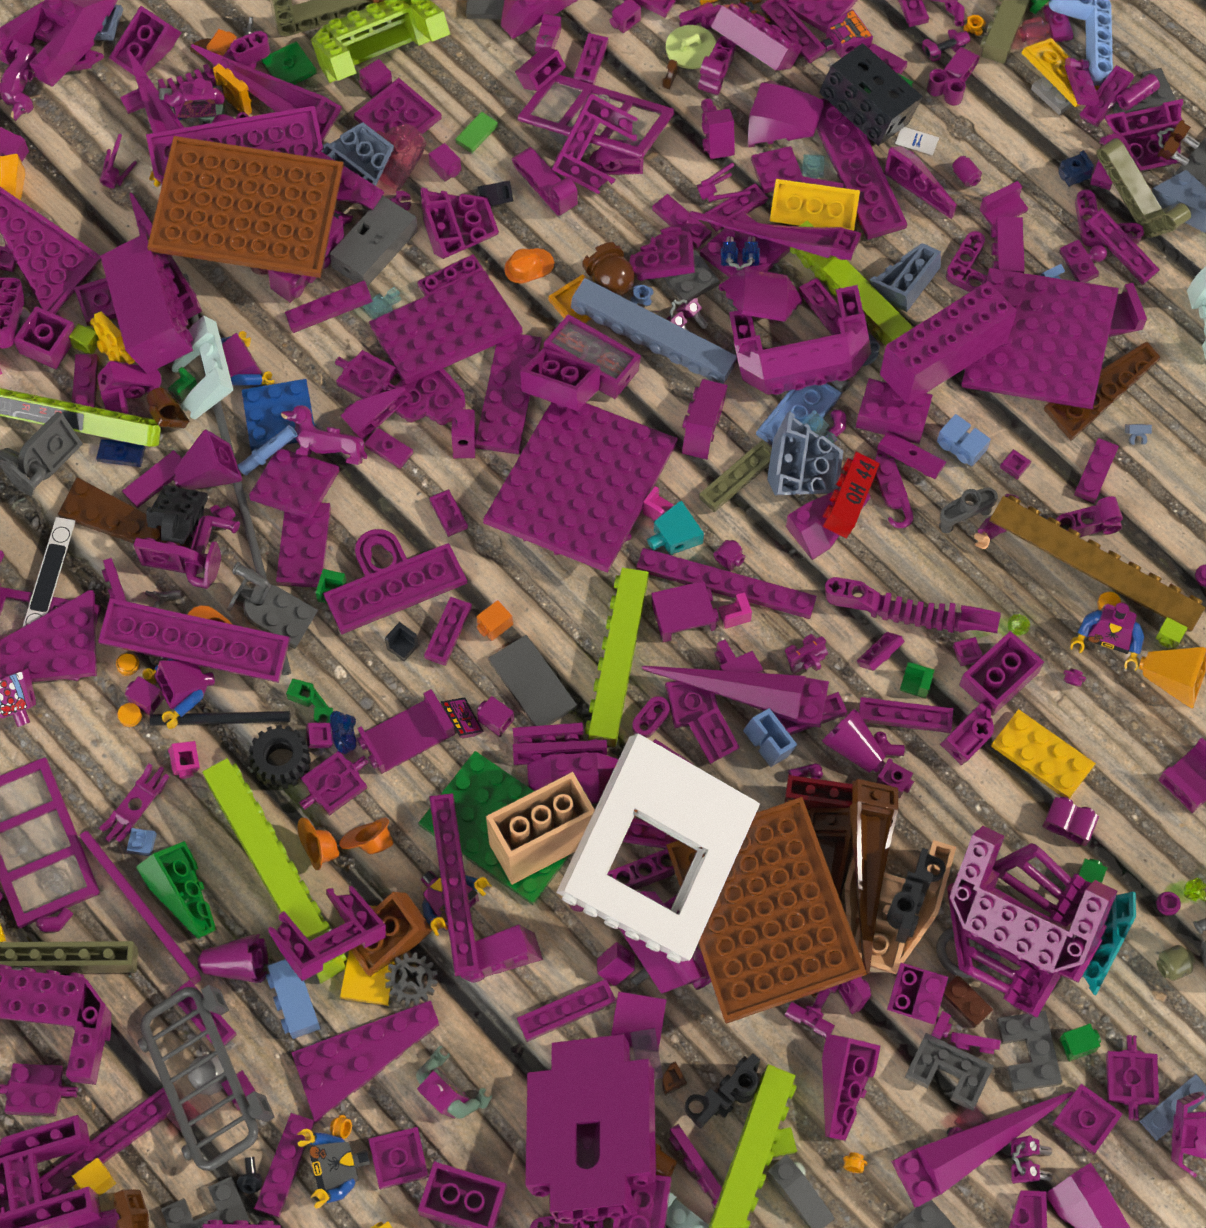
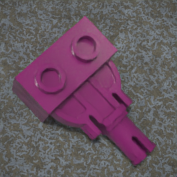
(719, 130)

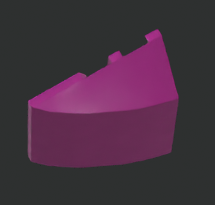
(782, 114)
(1141, 132)
(456, 221)
(762, 294)

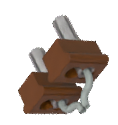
(1177, 134)

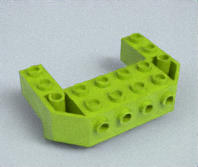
(375, 32)

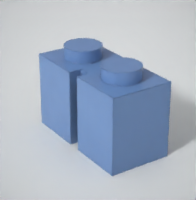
(957, 440)
(771, 737)

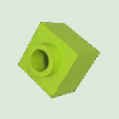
(84, 339)
(1171, 633)

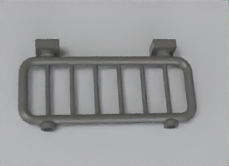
(252, 1106)

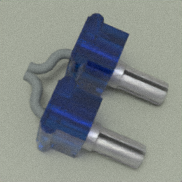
(750, 254)

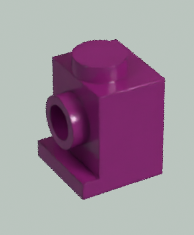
(625, 15)
(886, 777)

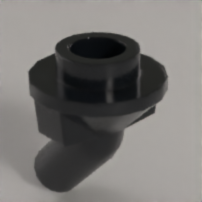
(251, 1181)

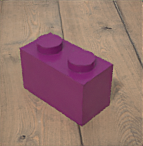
(540, 69)

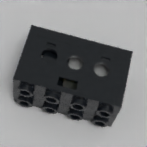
(870, 94)

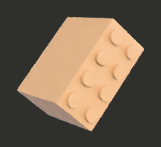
(539, 827)

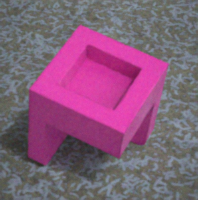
(654, 505)
(737, 612)

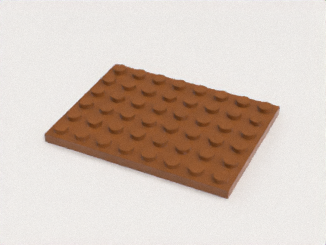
(246, 206)
(776, 918)

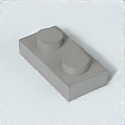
(1051, 95)

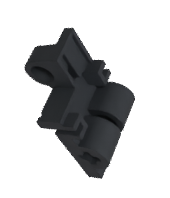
(176, 512)
(910, 899)
(730, 1090)

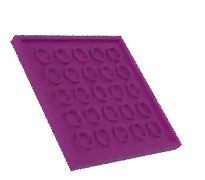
(1053, 342)

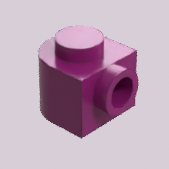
(729, 554)

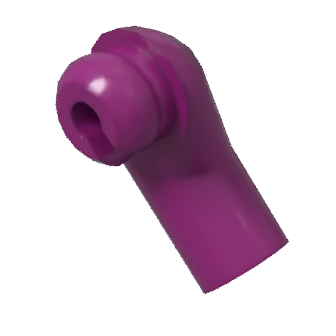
(839, 421)
(887, 748)

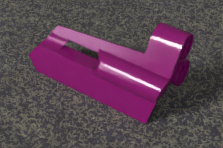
(664, 972)

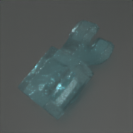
(813, 166)
(382, 305)
(819, 426)

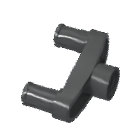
(959, 510)

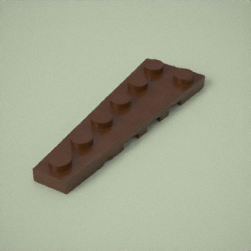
(1113, 382)
(107, 514)

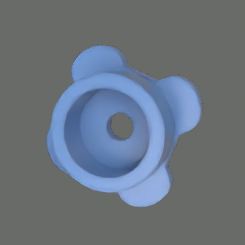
(642, 290)

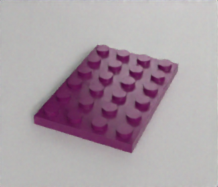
(445, 327)

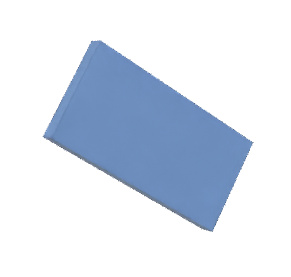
(801, 404)

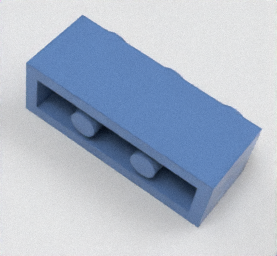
(292, 1000)

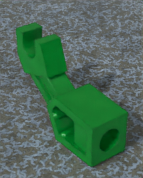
(294, 694)

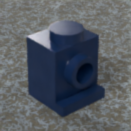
(1076, 169)

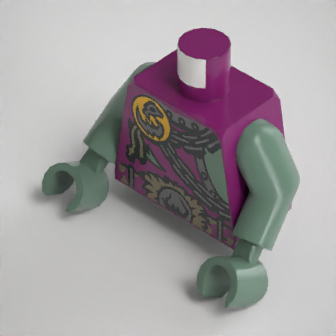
(443, 1092)

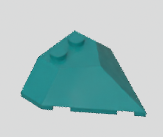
(1118, 925)

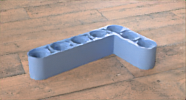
(1098, 32)

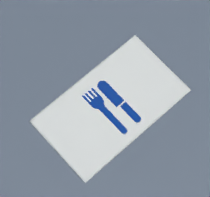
(917, 140)

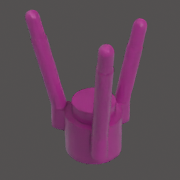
(110, 174)
(707, 187)

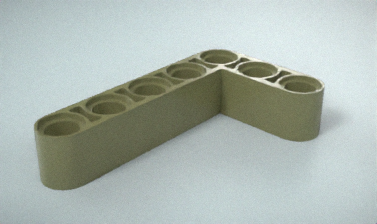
(311, 14)
(1137, 193)

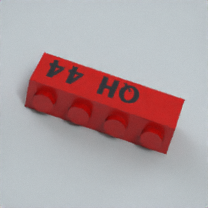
(850, 495)

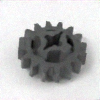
(416, 988)

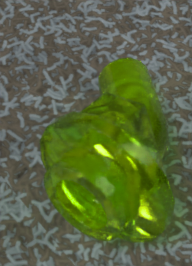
(1018, 624)
(1195, 890)

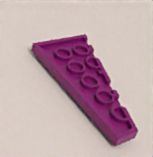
(351, 1059)

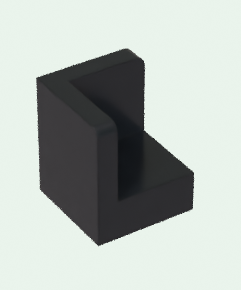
(497, 192)
(401, 641)

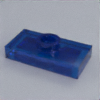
(120, 453)

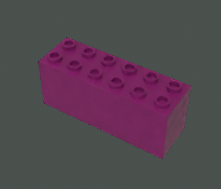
(146, 304)
(947, 342)

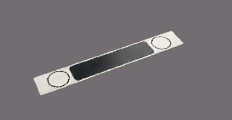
(50, 569)

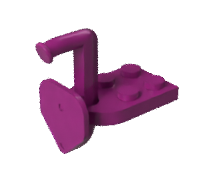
(185, 560)

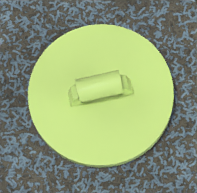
(689, 46)

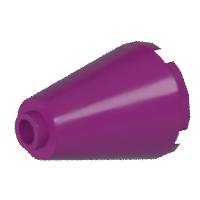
(856, 743)
(237, 959)

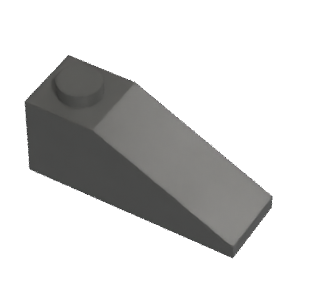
(799, 1193)

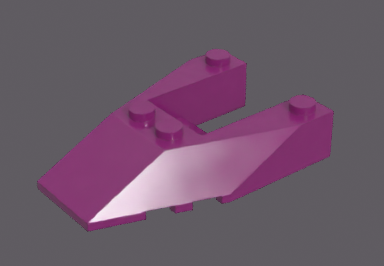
(64, 25)
(19, 1178)

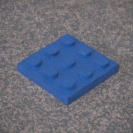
(264, 409)

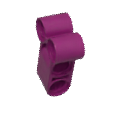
(716, 66)
(952, 79)
(1105, 518)

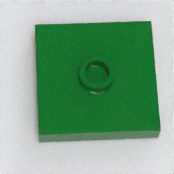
(289, 64)

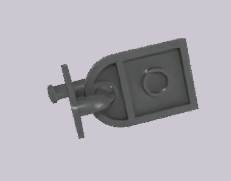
(40, 454)
(271, 607)

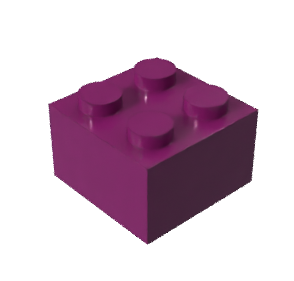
(44, 337)

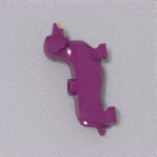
(15, 79)
(323, 441)

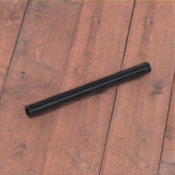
(225, 718)

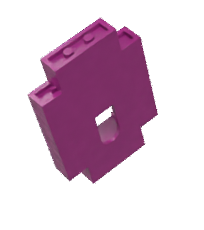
(591, 1084)

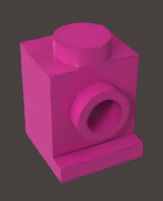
(184, 751)

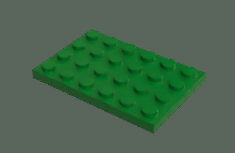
(478, 792)

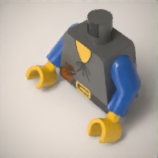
(332, 1165)

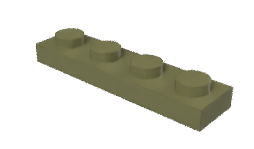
(737, 476)

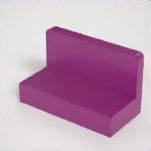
(1003, 203)

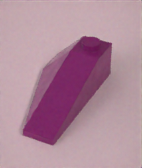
(914, 176)
(807, 529)
(845, 1072)
(1086, 1201)

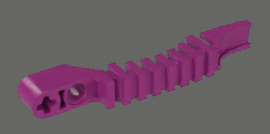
(242, 50)
(969, 619)

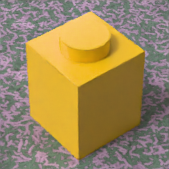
(95, 1176)

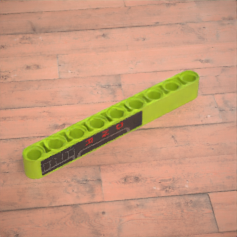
(80, 417)

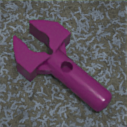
(400, 196)

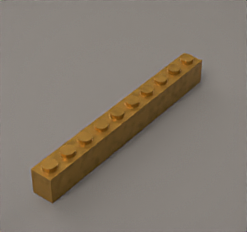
(1096, 563)

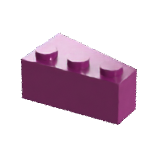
(703, 418)
(504, 952)

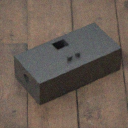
(374, 241)

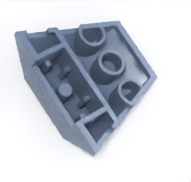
(361, 152)
(802, 460)

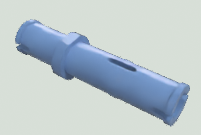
(260, 455)

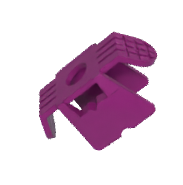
(1188, 1131)

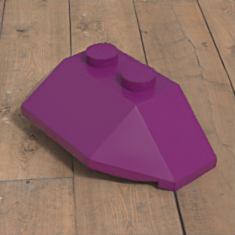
(523, 15)
(590, 769)

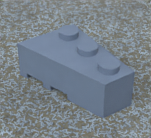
(1187, 190)
(908, 277)

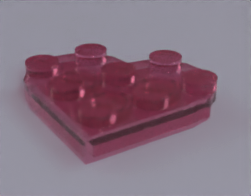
(407, 151)

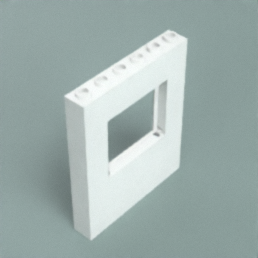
(683, 805)

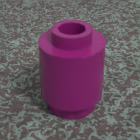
(967, 171)

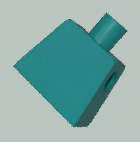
(676, 530)

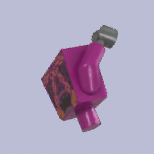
(194, 98)

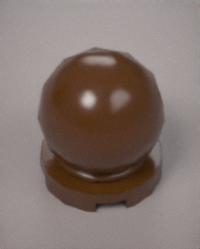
(610, 268)

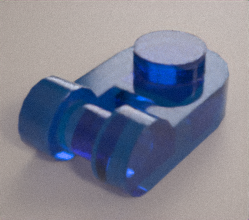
(343, 731)

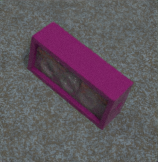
(581, 341)

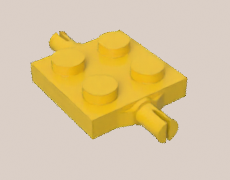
(110, 339)

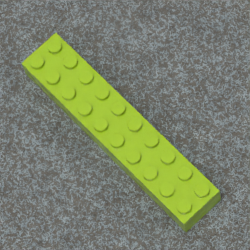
(268, 856)

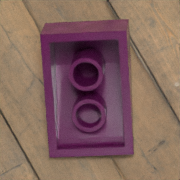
(147, 39)

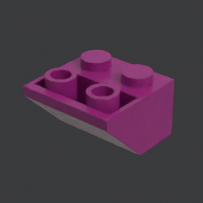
(917, 993)

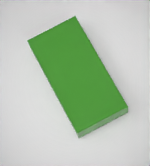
(476, 132)

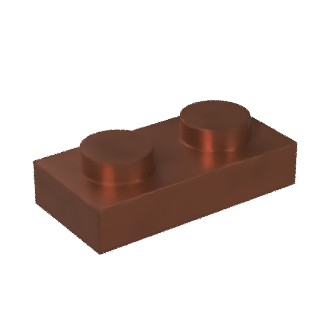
(967, 1001)

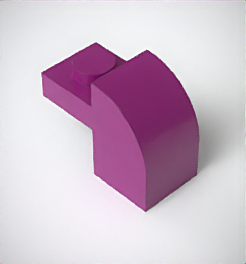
(743, 663)

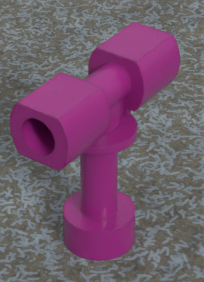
(811, 1015)

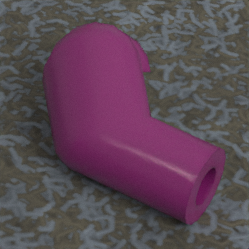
(958, 12)
(812, 770)
(54, 924)

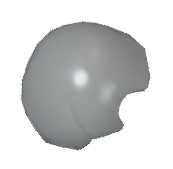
(205, 1073)

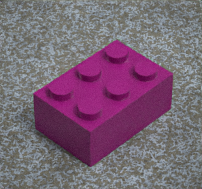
(560, 379)
(886, 411)
(1001, 672)
(461, 1198)

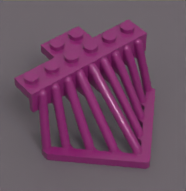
(1030, 984)

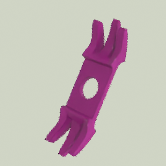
(129, 817)

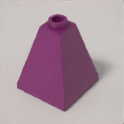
(207, 464)

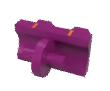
(807, 656)

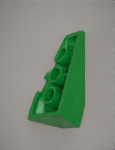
(175, 883)

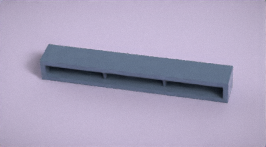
(653, 332)

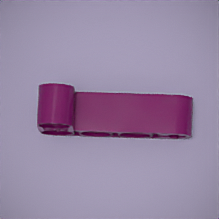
(557, 193)
(11, 307)

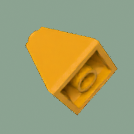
(12, 175)
(1176, 672)

